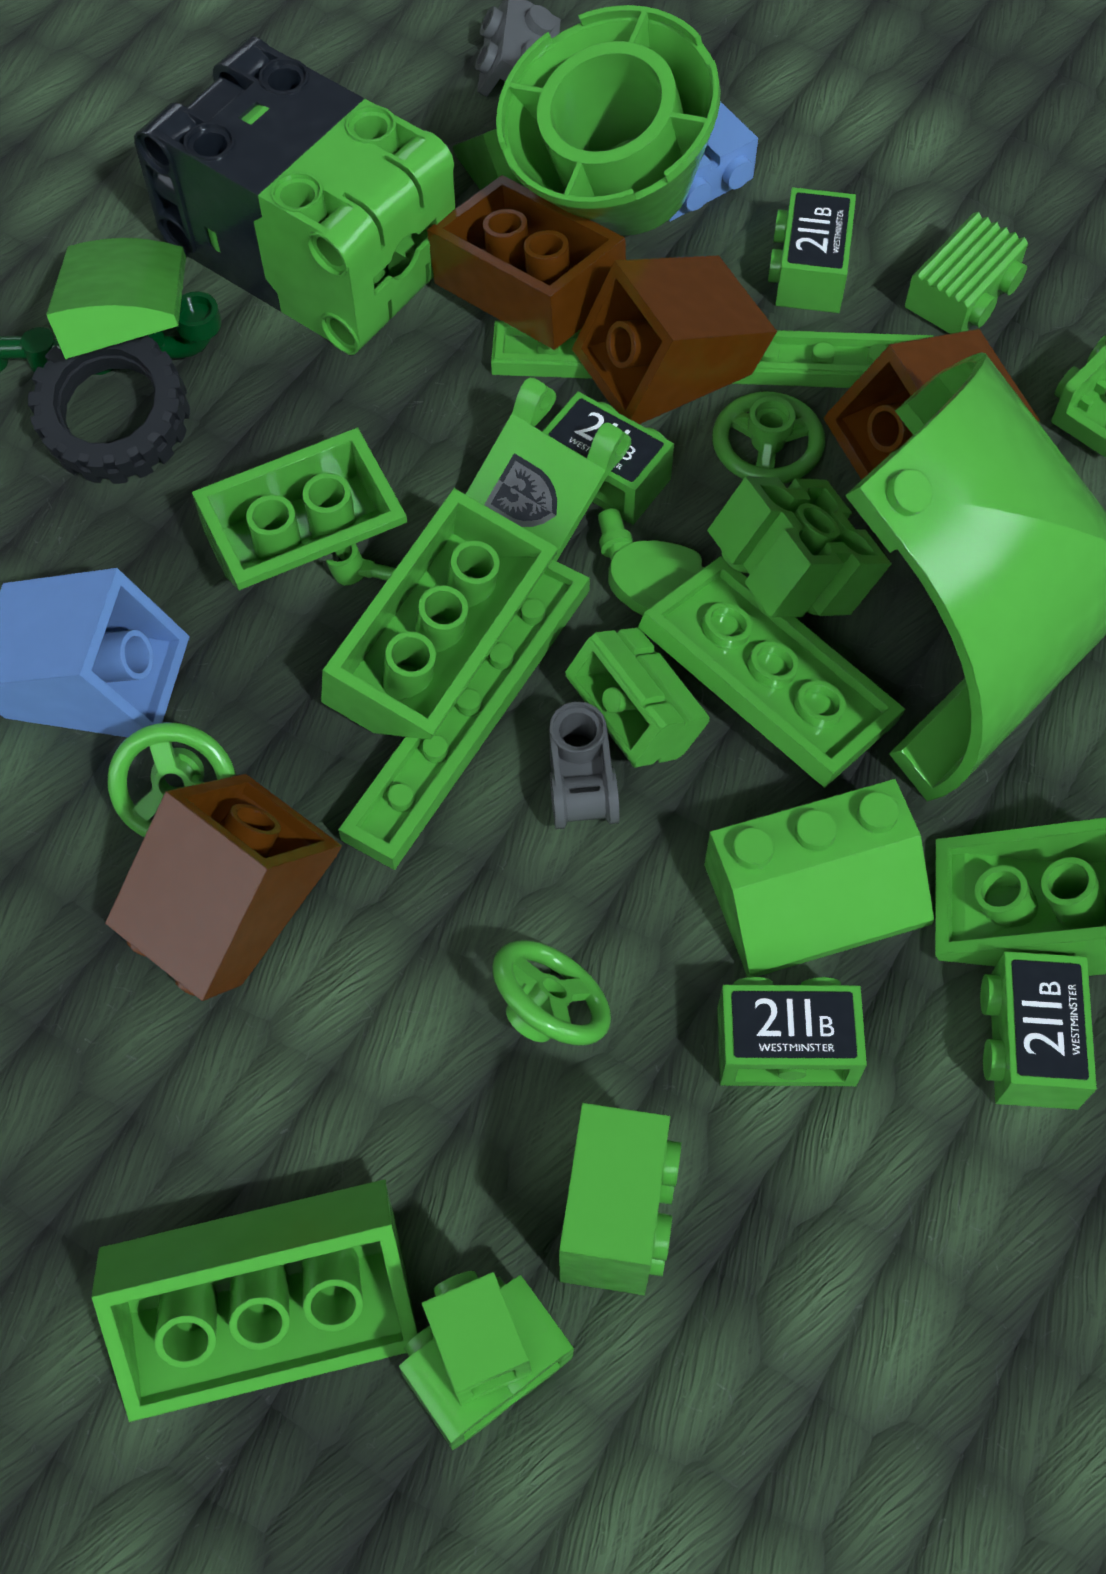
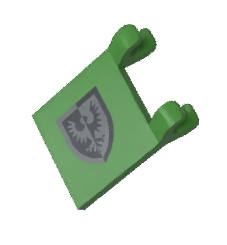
(540, 479)

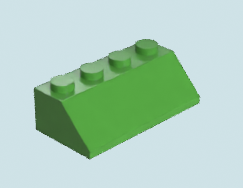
(435, 620)
(254, 1300)

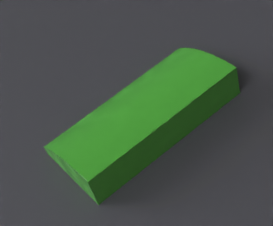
(115, 293)

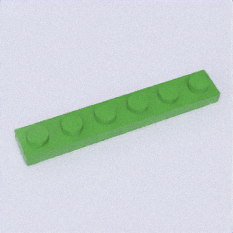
(426, 770)

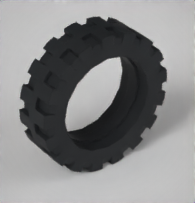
(126, 456)

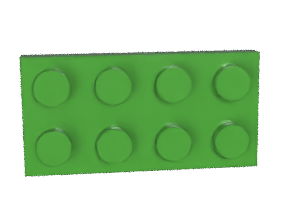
(772, 672)

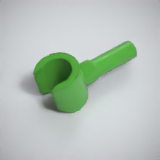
(355, 567)

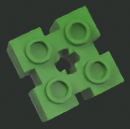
(797, 547)

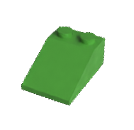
(1023, 894)

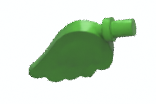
(643, 570)

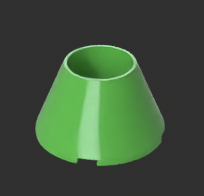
(605, 83)

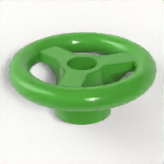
(769, 427)
(166, 761)
(540, 1000)

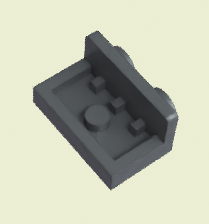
(507, 36)

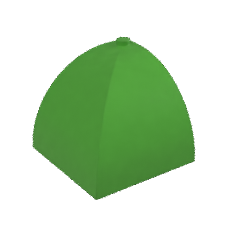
(1003, 550)

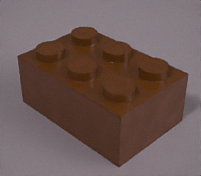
(524, 260)

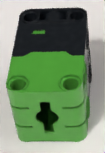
(299, 192)

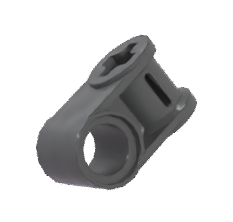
(583, 776)

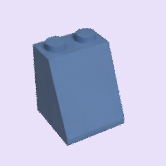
(86, 653)

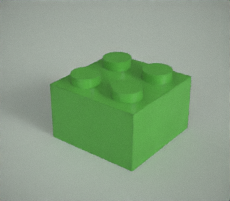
(614, 1197)

